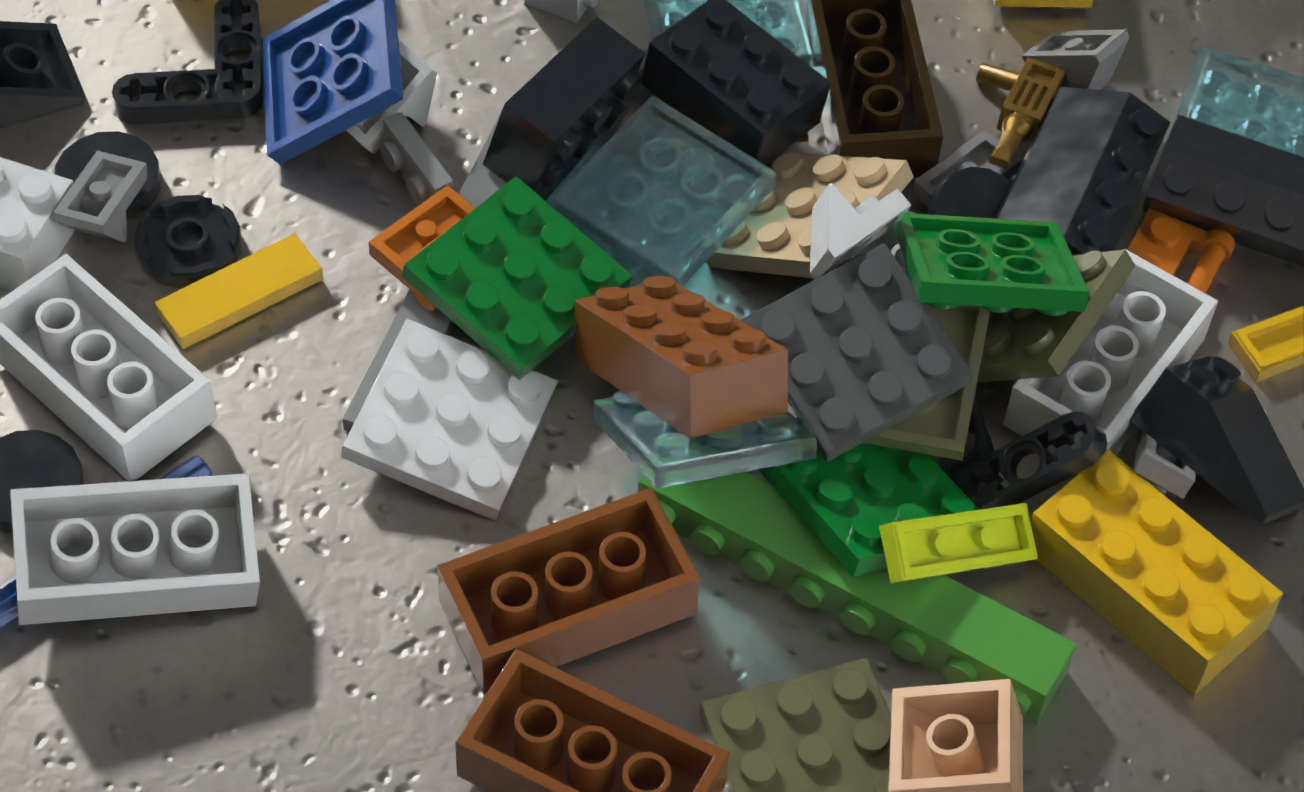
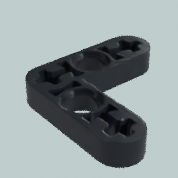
(214, 85)
(985, 462)

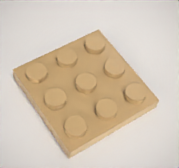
(778, 230)

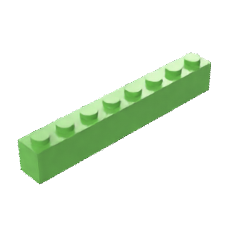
(920, 619)

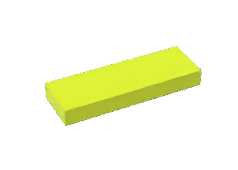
(958, 542)

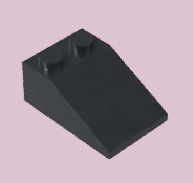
(35, 72)
(1223, 435)

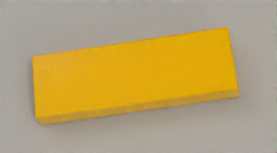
(238, 291)

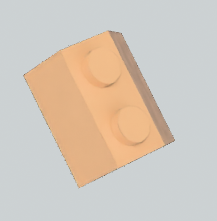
(956, 738)

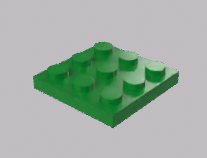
(990, 264)
(513, 276)
(861, 491)

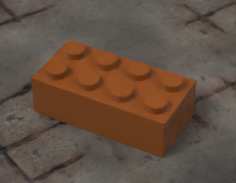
(681, 356)
(569, 587)
(564, 735)

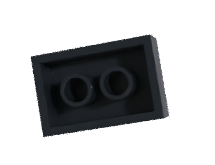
(735, 80)
(565, 108)

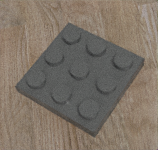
(861, 351)

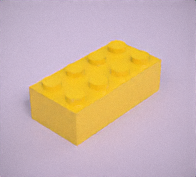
(1152, 571)

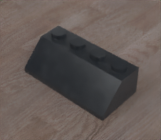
(1086, 166)
(1232, 186)

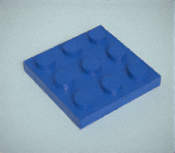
(329, 73)

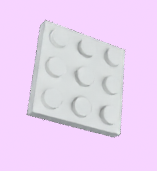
(448, 420)

